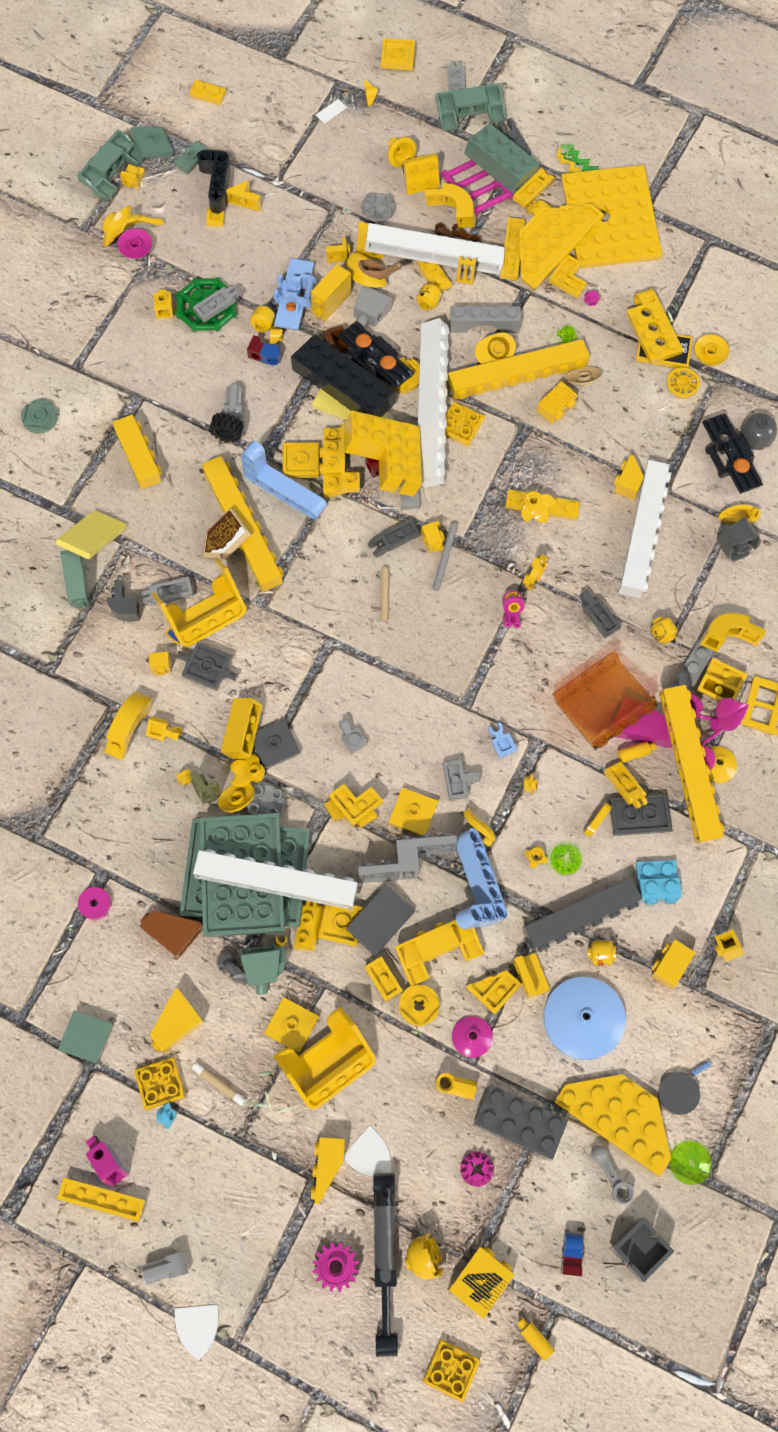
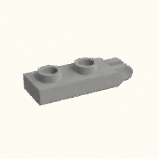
(456, 76)
(216, 303)
(168, 591)

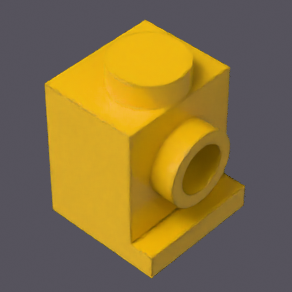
(163, 302)
(433, 537)

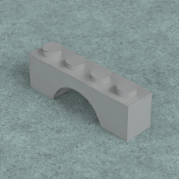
(504, 318)

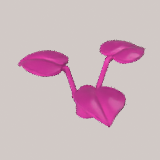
(729, 716)

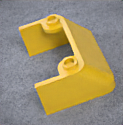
(208, 615)

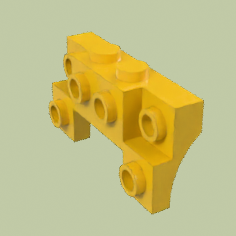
(335, 478)
(434, 944)

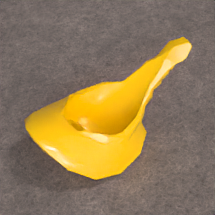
(117, 221)

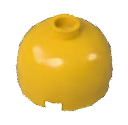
(424, 1257)

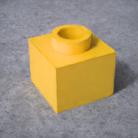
(160, 663)

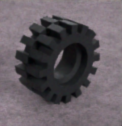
(226, 427)

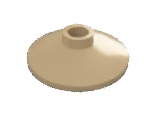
(584, 376)

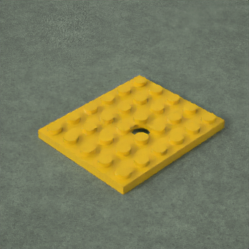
(631, 229)

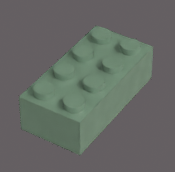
(501, 158)

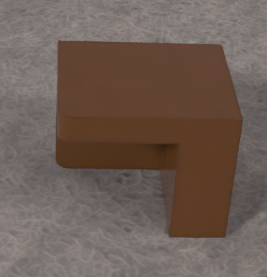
(331, 337)

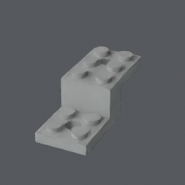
(407, 858)

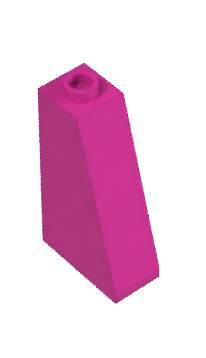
(649, 728)

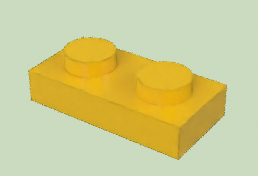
(207, 92)
(383, 979)

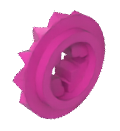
(466, 1169)

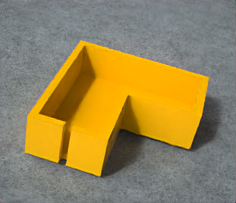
(391, 443)

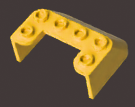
(329, 1063)

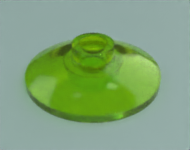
(680, 1163)

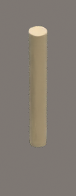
(384, 594)

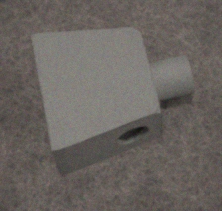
(371, 306)

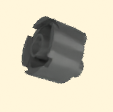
(738, 539)

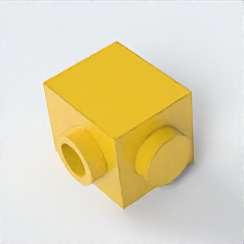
(728, 945)

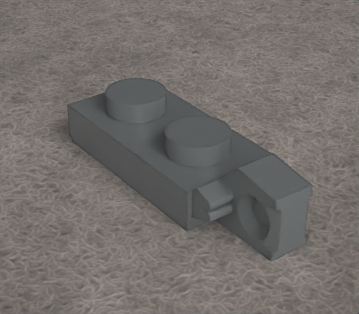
(599, 614)

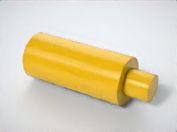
(635, 751)
(535, 1339)

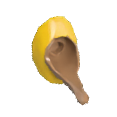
(369, 272)

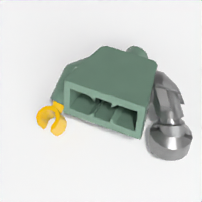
(259, 965)

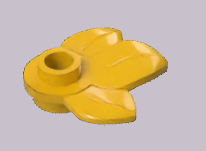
(538, 509)
(245, 771)

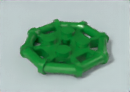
(197, 296)

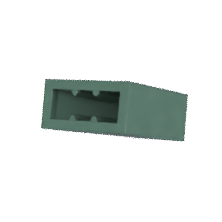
(75, 579)

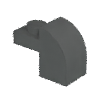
(123, 607)

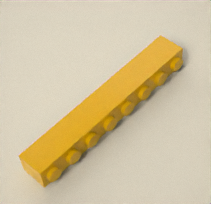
(518, 369)
(255, 547)
(691, 764)

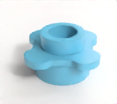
(166, 1115)

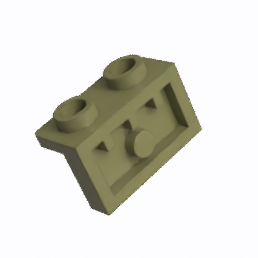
(205, 792)

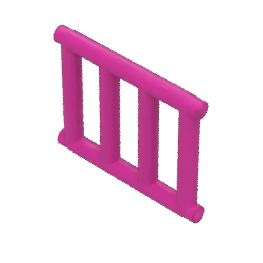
(507, 194)

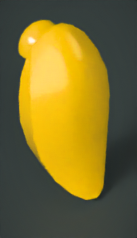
(735, 513)
(480, 826)

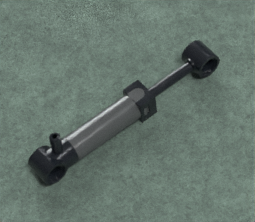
(385, 1257)

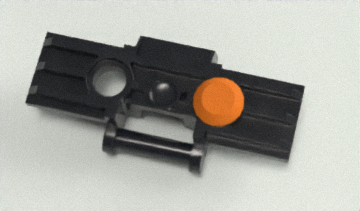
(737, 450)

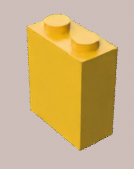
(331, 292)

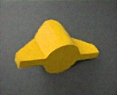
(370, 92)
(275, 335)

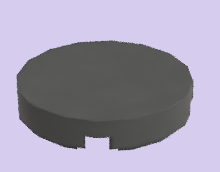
(679, 1093)

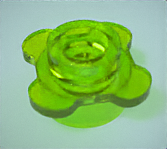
(567, 330)

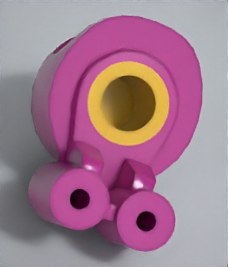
(513, 605)

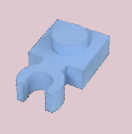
(502, 743)

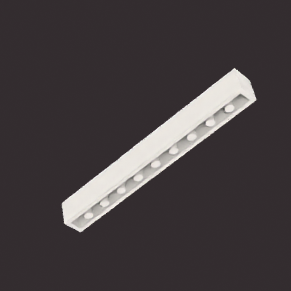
(432, 400)

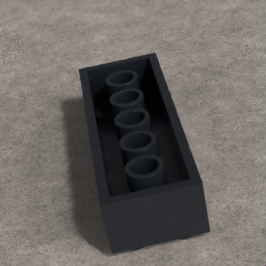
(342, 378)

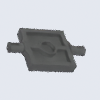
(207, 666)

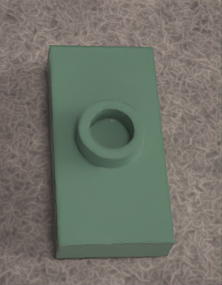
(188, 159)

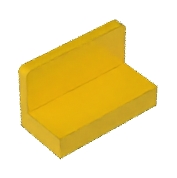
(531, 975)

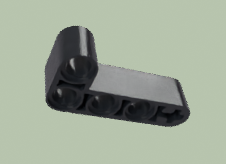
(217, 165)

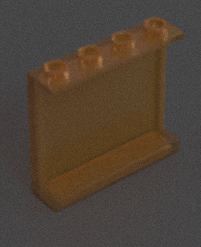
(604, 701)

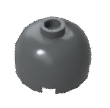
(759, 431)

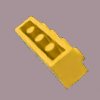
(136, 451)

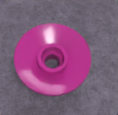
(130, 239)
(467, 1046)

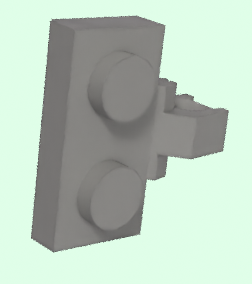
(458, 780)

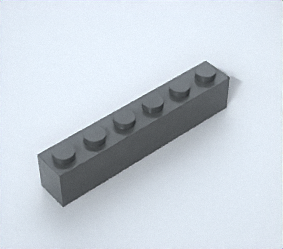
(582, 914)

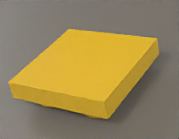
(462, 423)
(159, 1083)
(451, 1370)

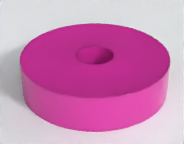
(90, 895)

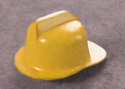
(495, 348)

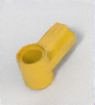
(458, 1086)

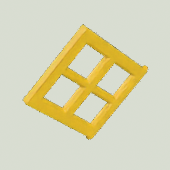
(751, 701)

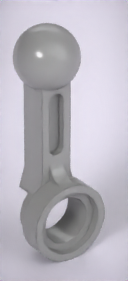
(599, 1155)

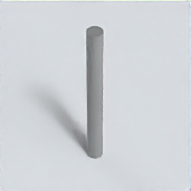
(444, 557)

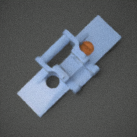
(288, 294)

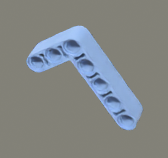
(278, 484)
(486, 892)

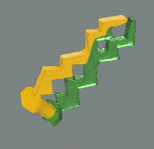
(574, 160)

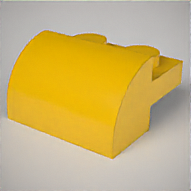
(721, 681)

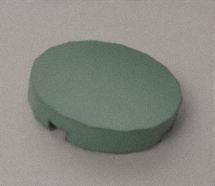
(39, 416)

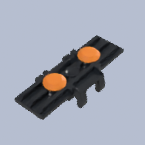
(379, 350)

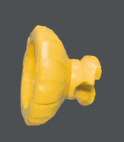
(400, 150)

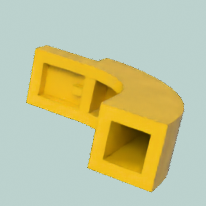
(455, 197)
(731, 626)
(126, 720)

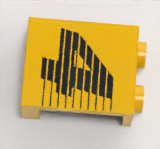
(482, 1281)

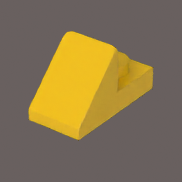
(241, 196)

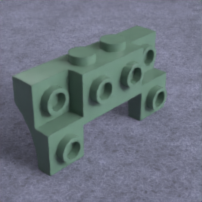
(470, 102)
(107, 163)

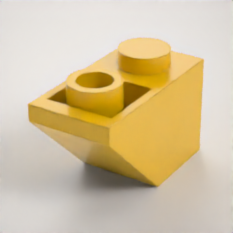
(630, 480)

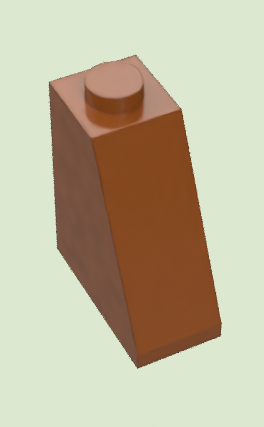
(171, 931)

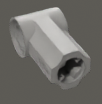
(234, 401)
(170, 1266)

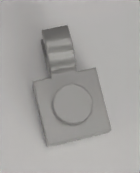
(353, 738)

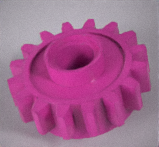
(323, 1266)

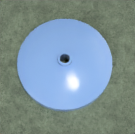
(582, 1037)

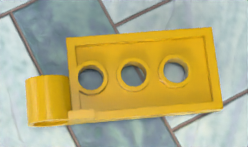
(648, 301)

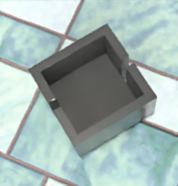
(641, 1249)

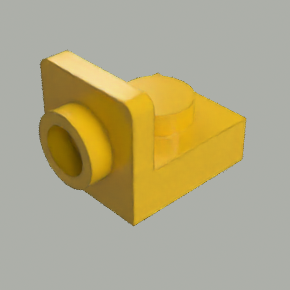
(132, 176)
(337, 253)

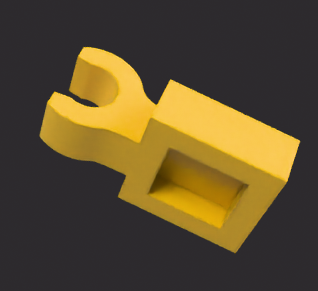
(160, 729)

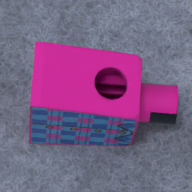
(105, 1162)

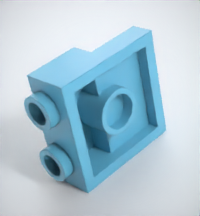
(658, 882)

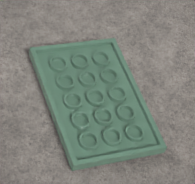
(234, 909)

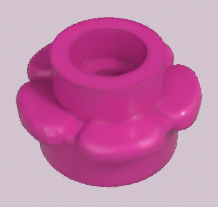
(591, 298)

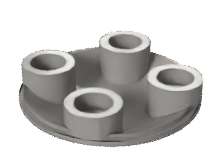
(378, 206)
(266, 800)

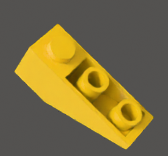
(330, 1159)

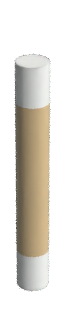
(218, 1083)

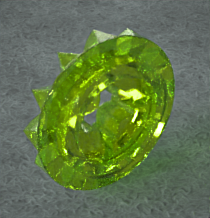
(558, 863)

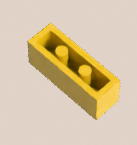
(241, 728)

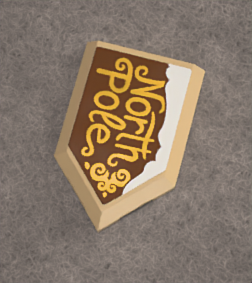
(225, 536)

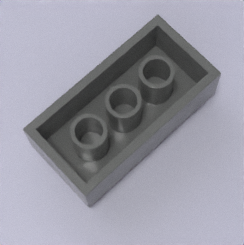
(520, 1122)

